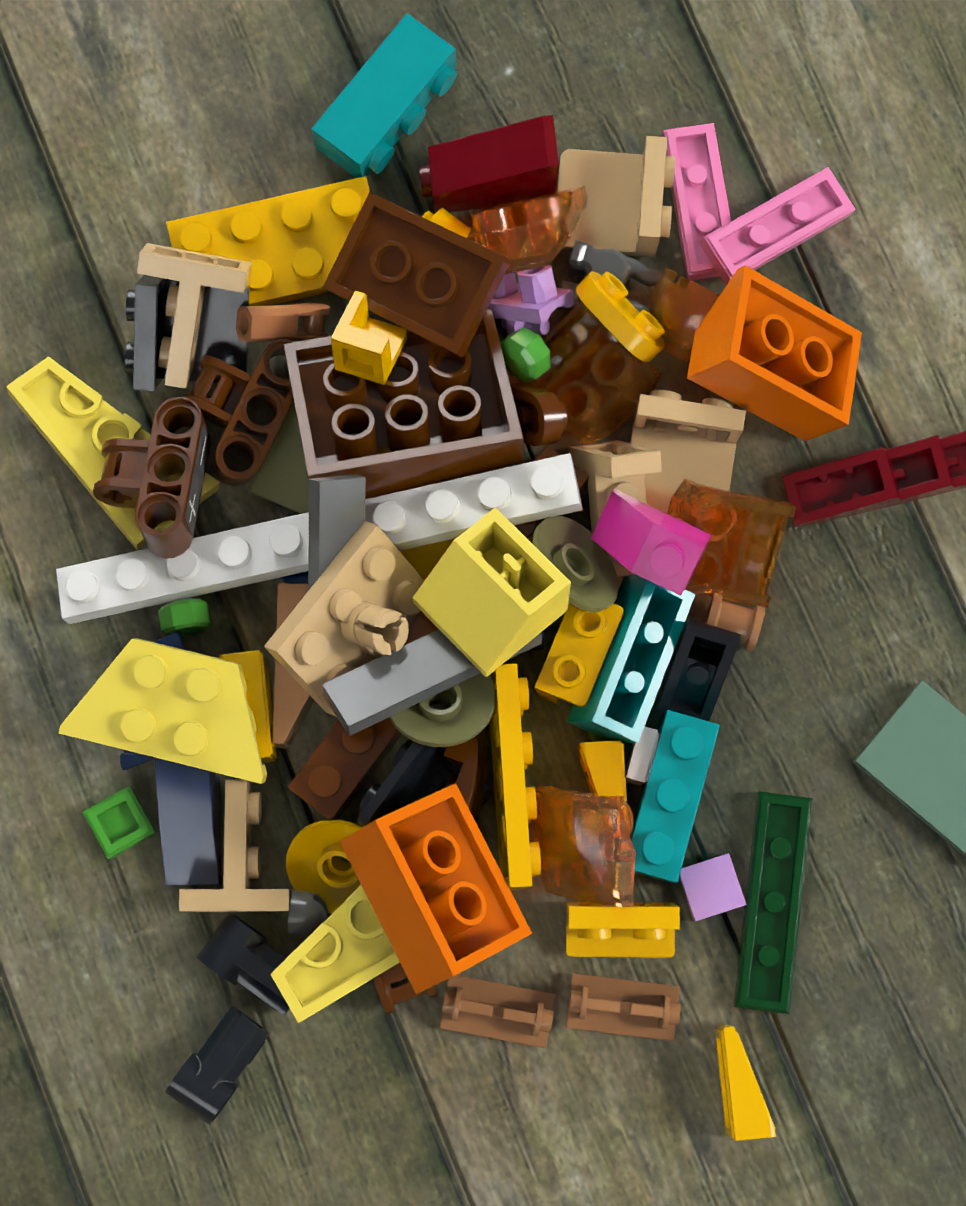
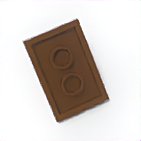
(417, 274)

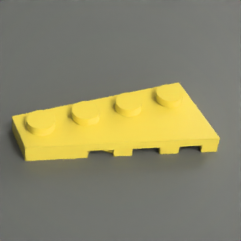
(77, 425)
(335, 958)

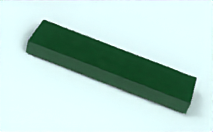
(773, 902)

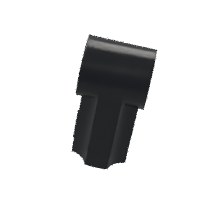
(244, 957)
(210, 1076)

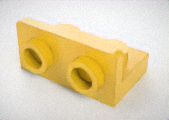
(578, 655)
(616, 931)

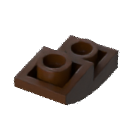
(472, 760)

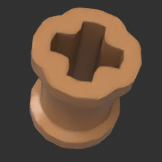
(736, 619)

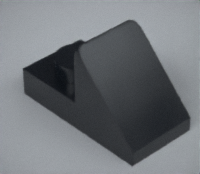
(698, 670)

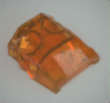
(529, 229)
(593, 375)
(742, 542)
(585, 846)

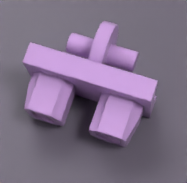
(529, 301)

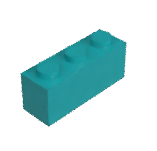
(386, 98)
(635, 661)
(672, 796)

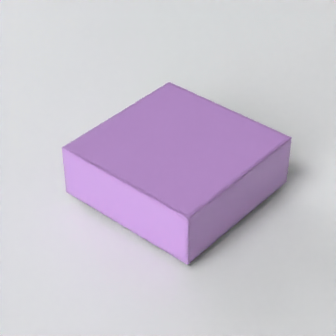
(711, 887)

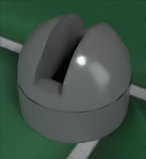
(306, 912)

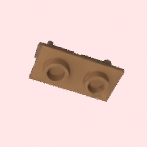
(623, 1007)
(498, 1011)

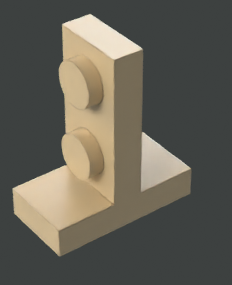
(186, 300)
(615, 467)
(241, 861)

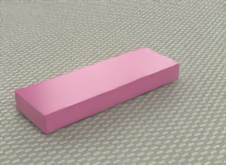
(697, 193)
(778, 225)

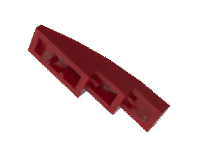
(878, 479)

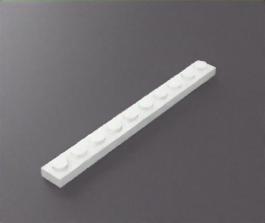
(281, 545)

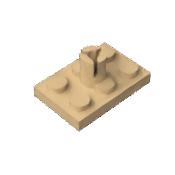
(349, 614)

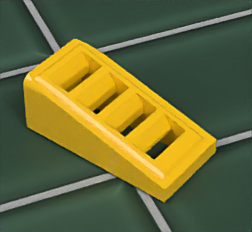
(259, 698)
(604, 767)
(742, 1100)

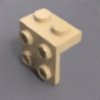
(622, 195)
(693, 441)

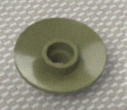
(580, 560)
(468, 713)

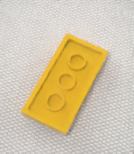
(285, 237)
(513, 801)

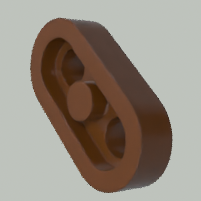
(539, 414)

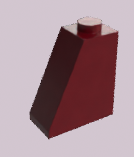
(493, 167)

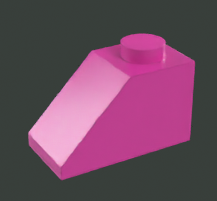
(650, 541)

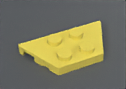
(172, 709)

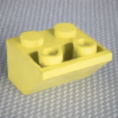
(492, 592)

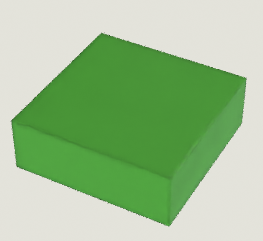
(119, 822)

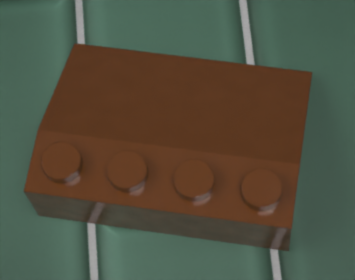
(423, 427)

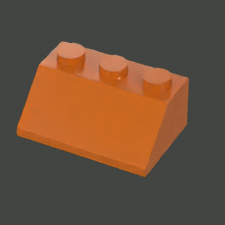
(777, 356)
(435, 887)

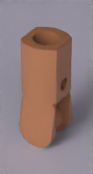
(281, 322)

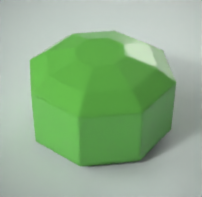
(525, 354)
(185, 616)

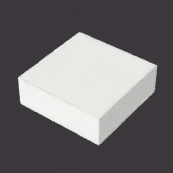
(641, 757)

